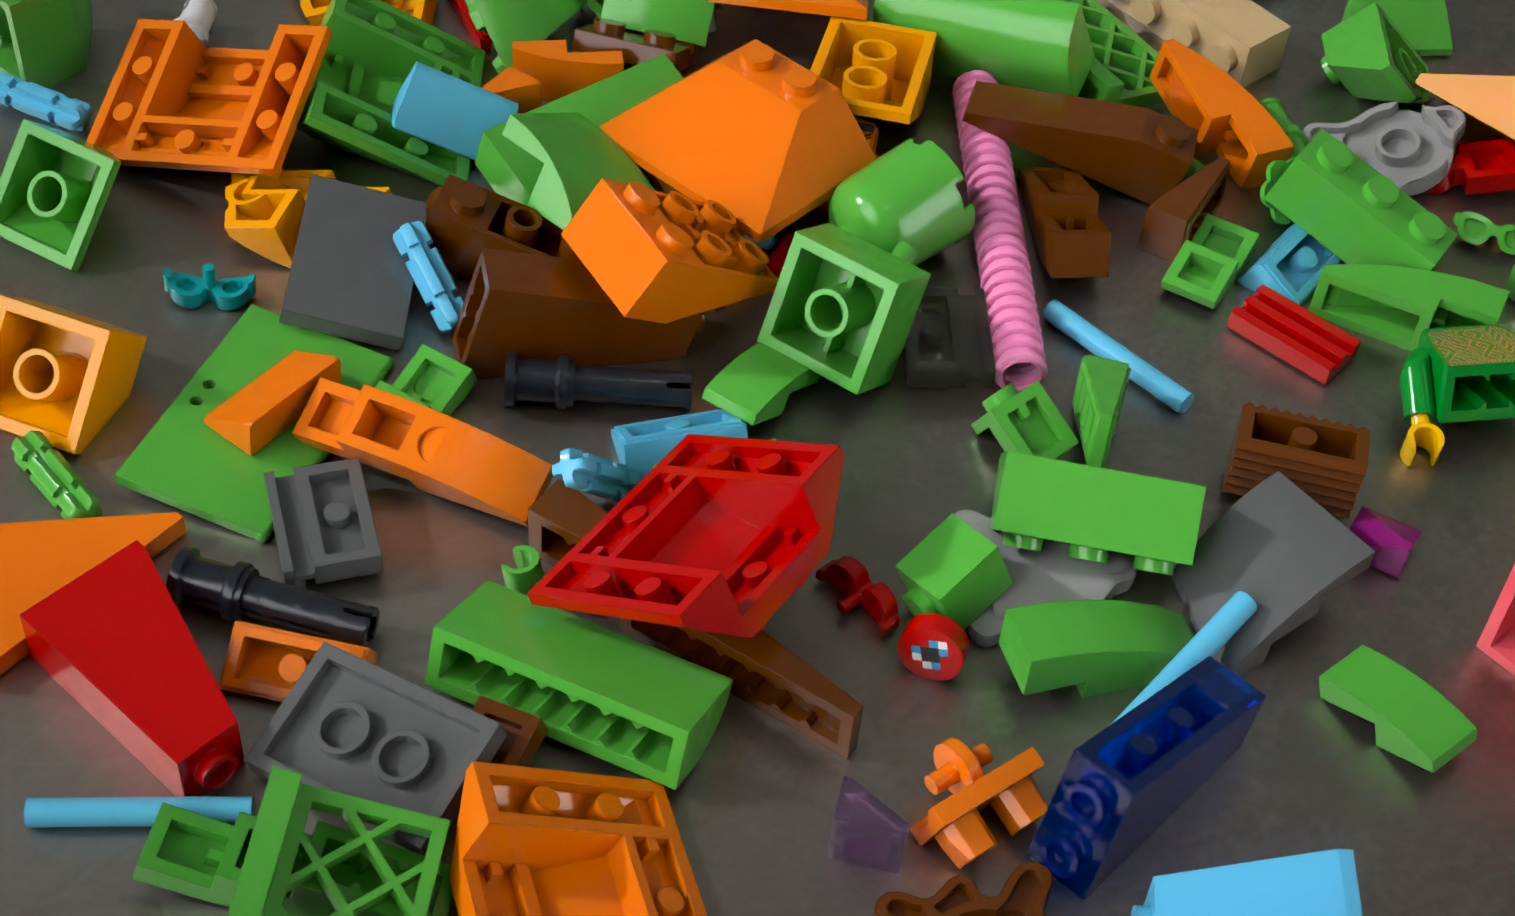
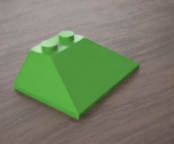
(363, 72)

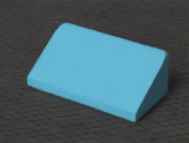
(447, 110)
(1290, 265)
(648, 442)

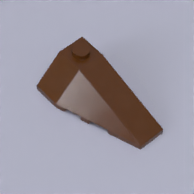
(1100, 139)

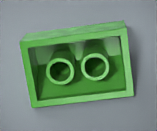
(1357, 209)
(1096, 511)

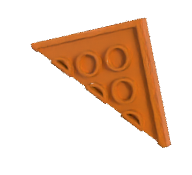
(52, 553)

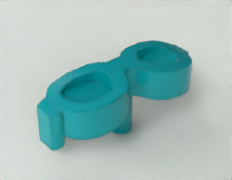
(194, 291)

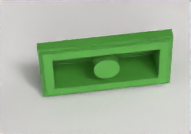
(1420, 22)

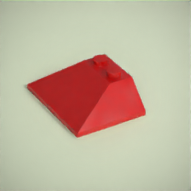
(706, 537)

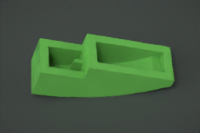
(1402, 301)
(1090, 644)

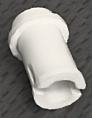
(200, 17)

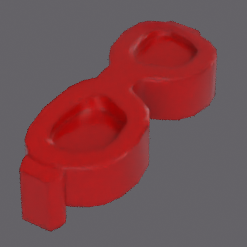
(853, 579)

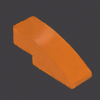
(1221, 111)

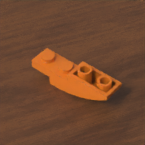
(425, 447)

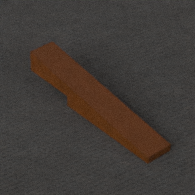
(761, 667)

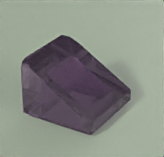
(866, 830)

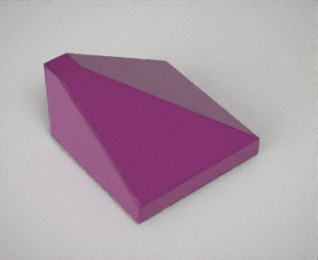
(1388, 538)

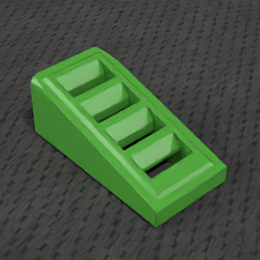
(1099, 404)

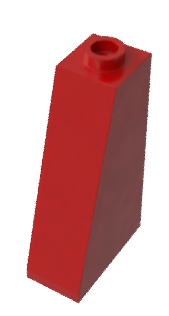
(138, 671)

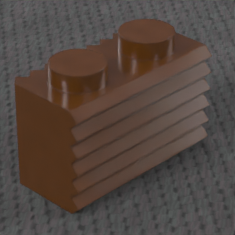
(1314, 454)

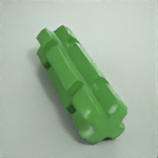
(55, 477)

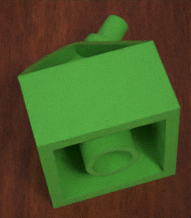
(45, 39)
(844, 306)

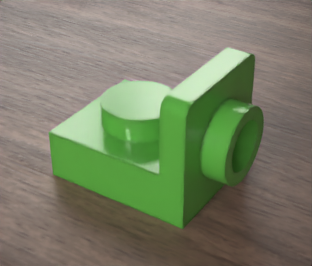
(1026, 422)

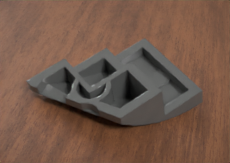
(1278, 552)

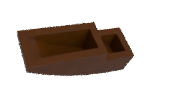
(1065, 222)

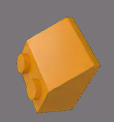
(62, 371)

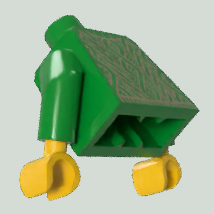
(1456, 378)

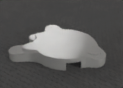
(1402, 144)
(1045, 578)

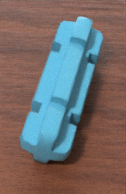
(44, 103)
(429, 274)
(594, 474)

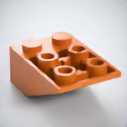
(664, 252)

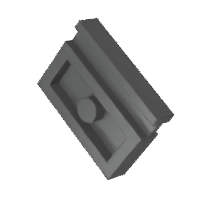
(323, 523)

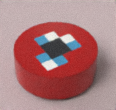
(933, 646)

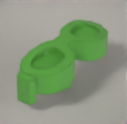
(1478, 228)

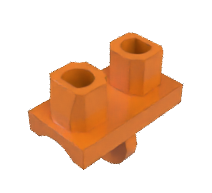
(957, 818)

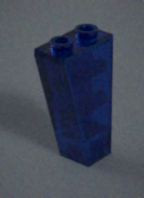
(1141, 772)

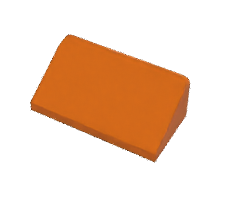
(272, 400)
(271, 660)

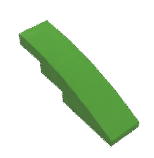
(207, 855)

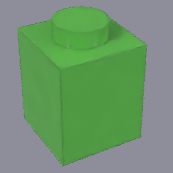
(953, 573)

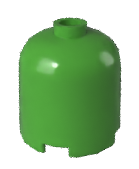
(907, 199)

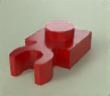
(1481, 168)

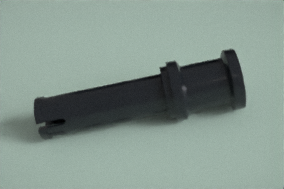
(565, 382)
(242, 592)

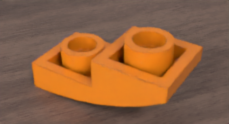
(563, 71)

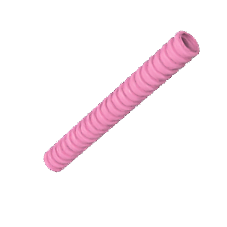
(1000, 247)

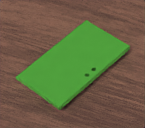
(204, 472)

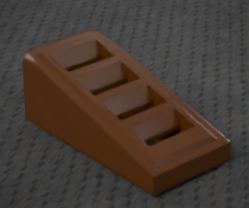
(1182, 210)

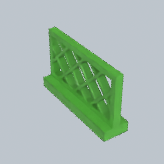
(1107, 82)
(280, 835)

